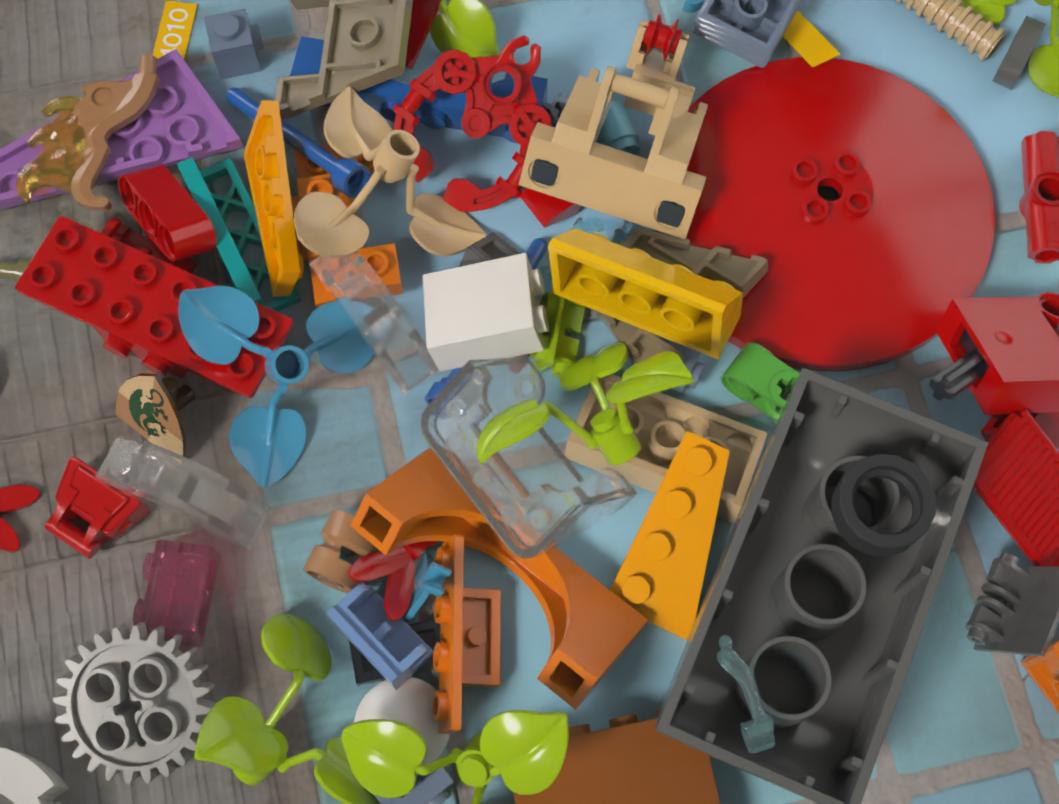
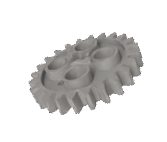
(91, 708)

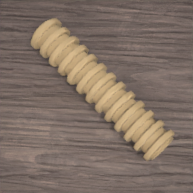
(959, 24)

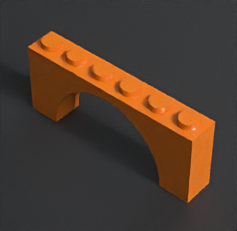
(584, 617)

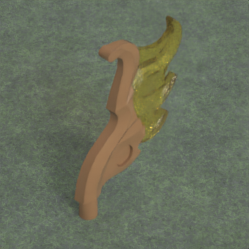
(78, 137)

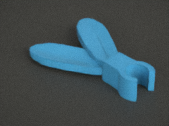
(429, 580)

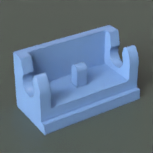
(385, 643)

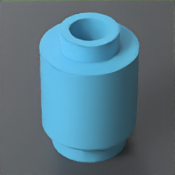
(619, 130)

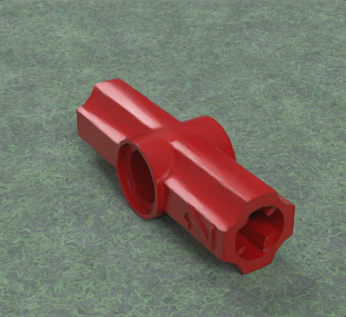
(1041, 176)

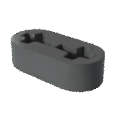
(1018, 52)

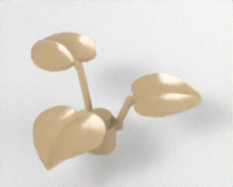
(333, 229)

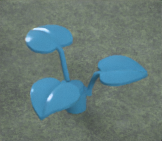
(219, 324)

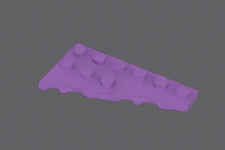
(174, 127)

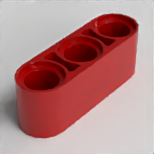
(167, 213)

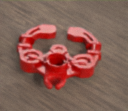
(483, 112)

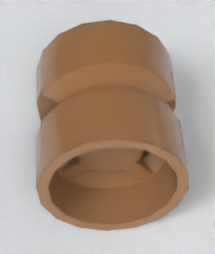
(338, 537)

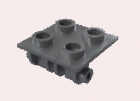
(1019, 608)

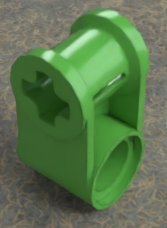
(760, 379)

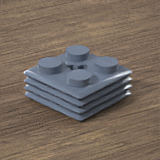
(745, 34)

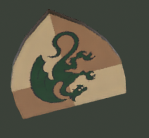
(153, 408)

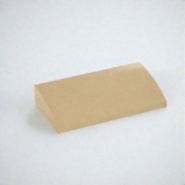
(660, 427)

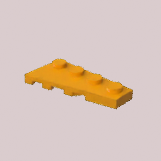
(272, 198)
(672, 547)

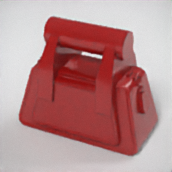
(103, 506)

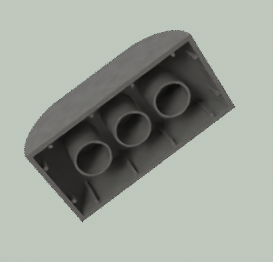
(808, 610)

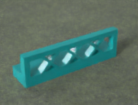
(232, 255)

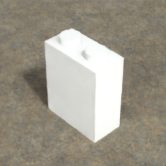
(484, 311)

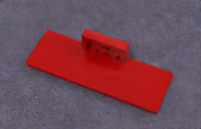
(136, 304)

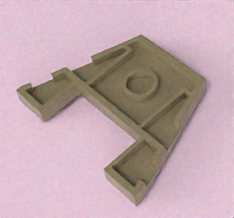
(360, 49)
(714, 263)

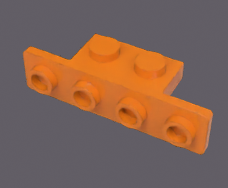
(468, 638)

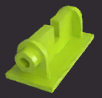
(559, 349)

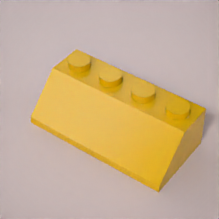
(644, 291)

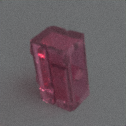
(178, 590)

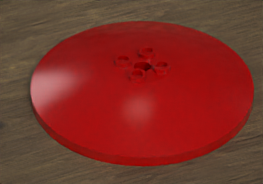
(851, 274)

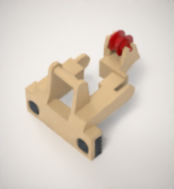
(611, 181)

